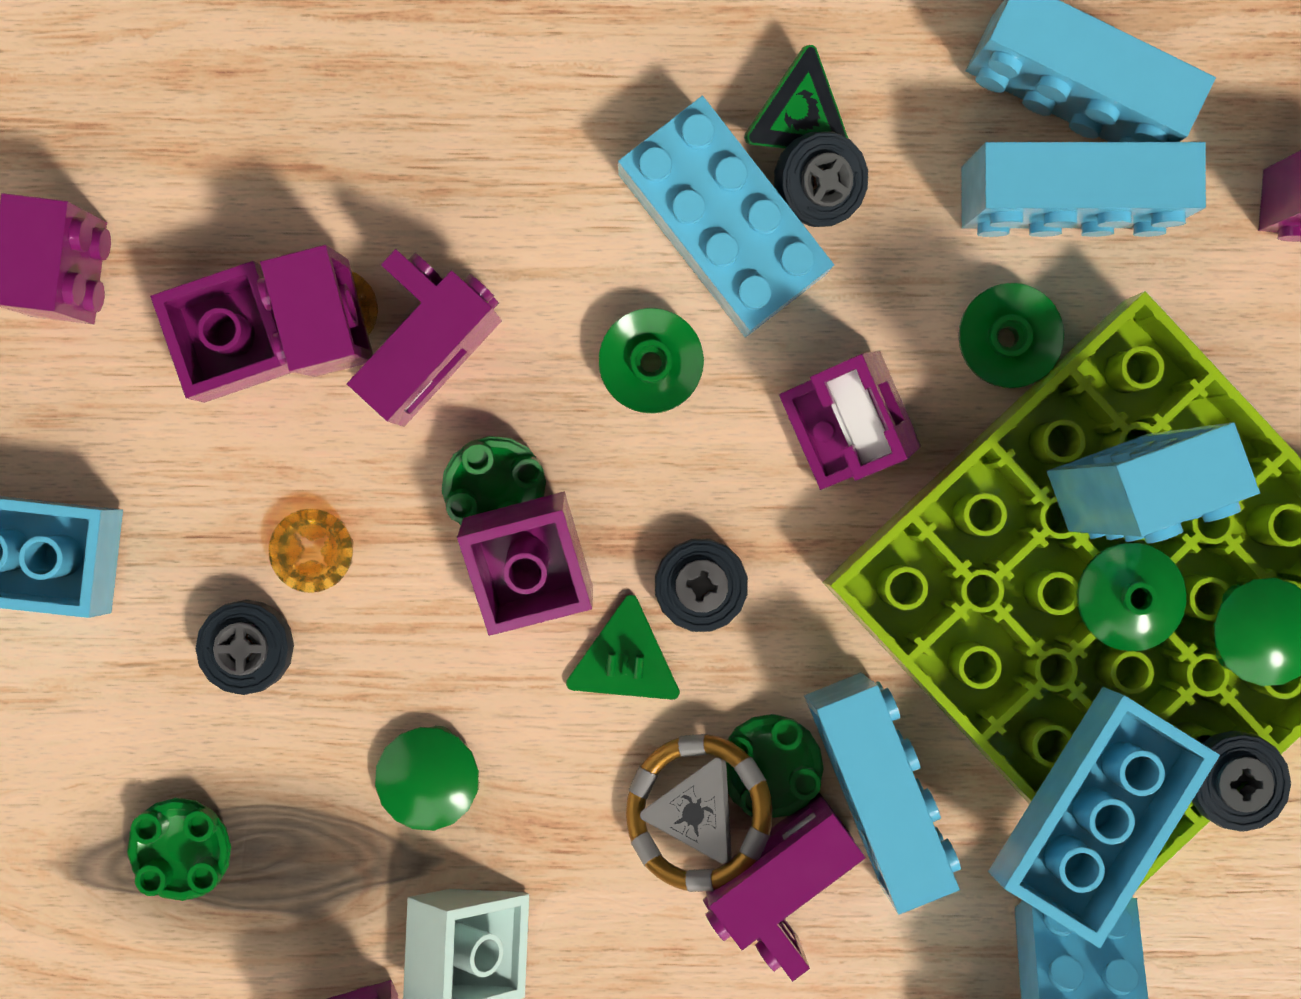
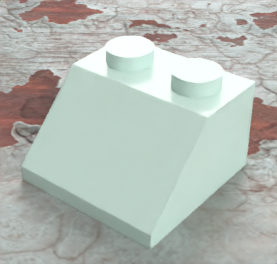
(466, 945)

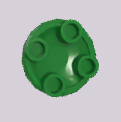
(491, 476)
(1260, 631)
(785, 757)
(427, 778)
(178, 849)

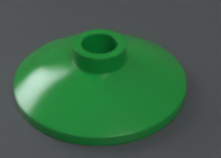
(1036, 332)
(656, 333)
(1107, 590)

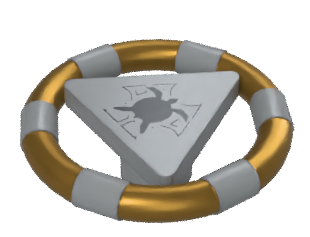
(698, 812)

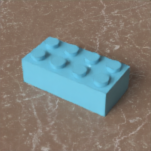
(1088, 73)
(1082, 187)
(723, 216)
(1155, 484)
(58, 557)
(882, 792)
(1102, 815)
(1066, 966)

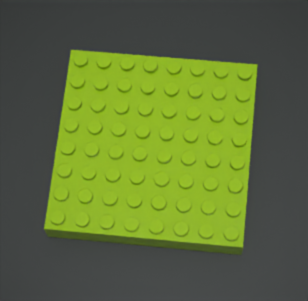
(984, 576)

